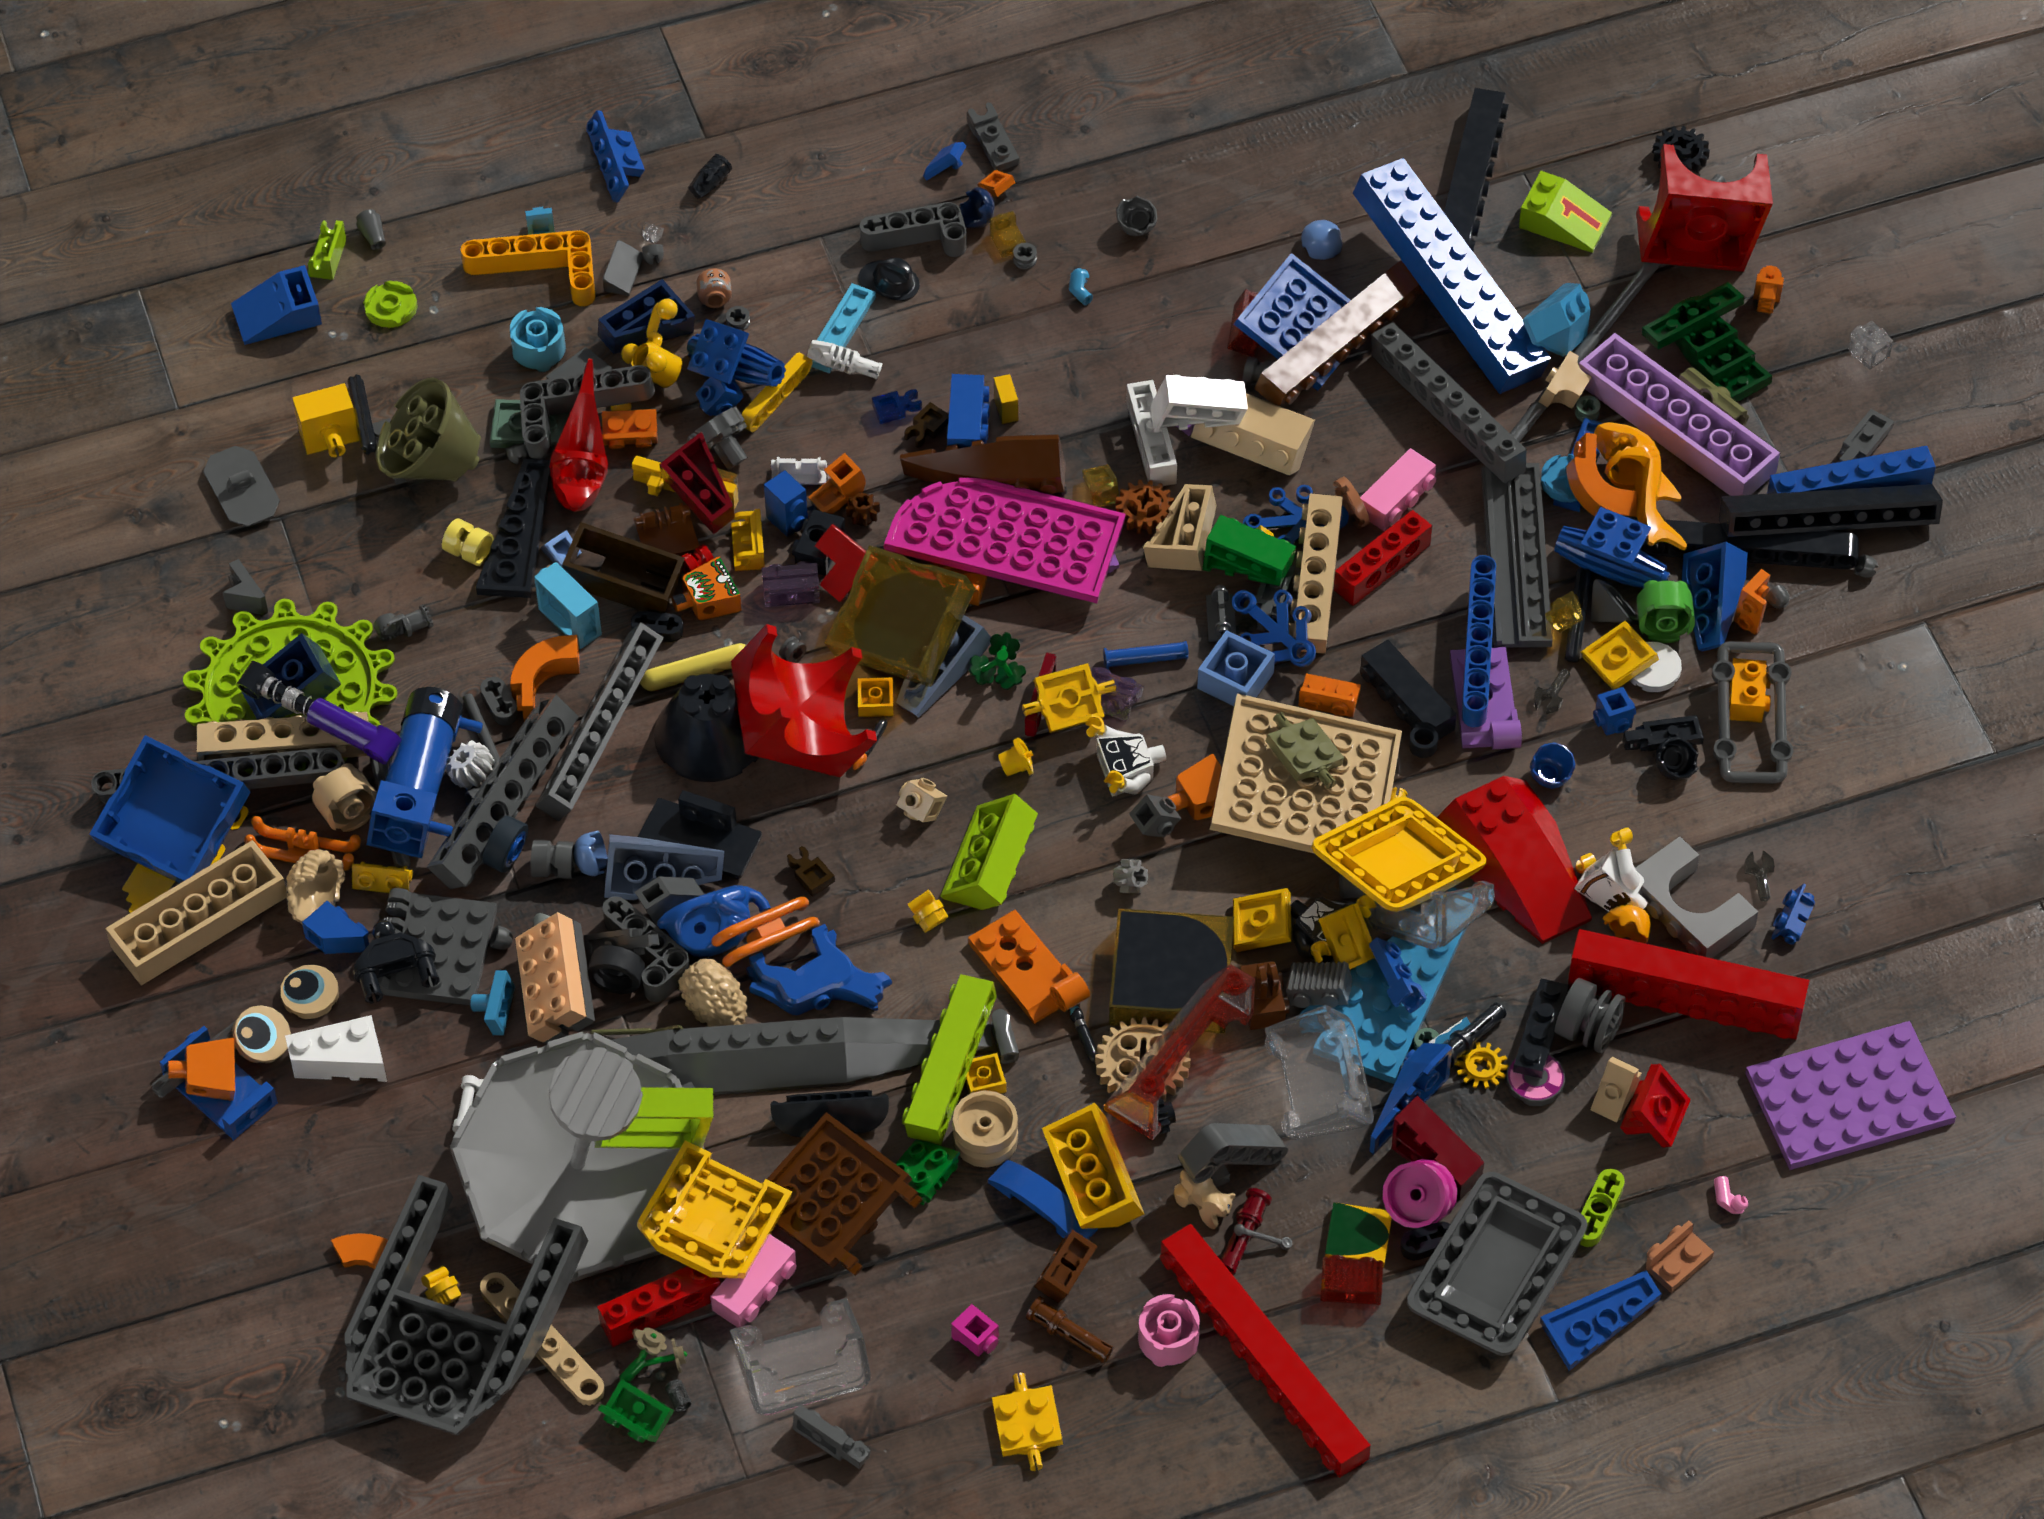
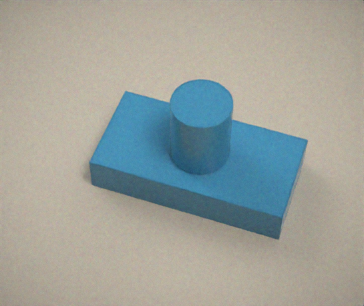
(497, 1003)

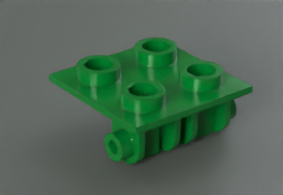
(928, 1167)

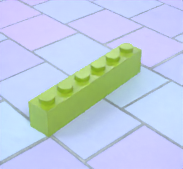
(949, 1059)

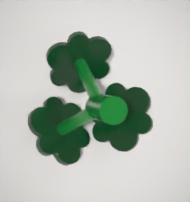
(1004, 648)

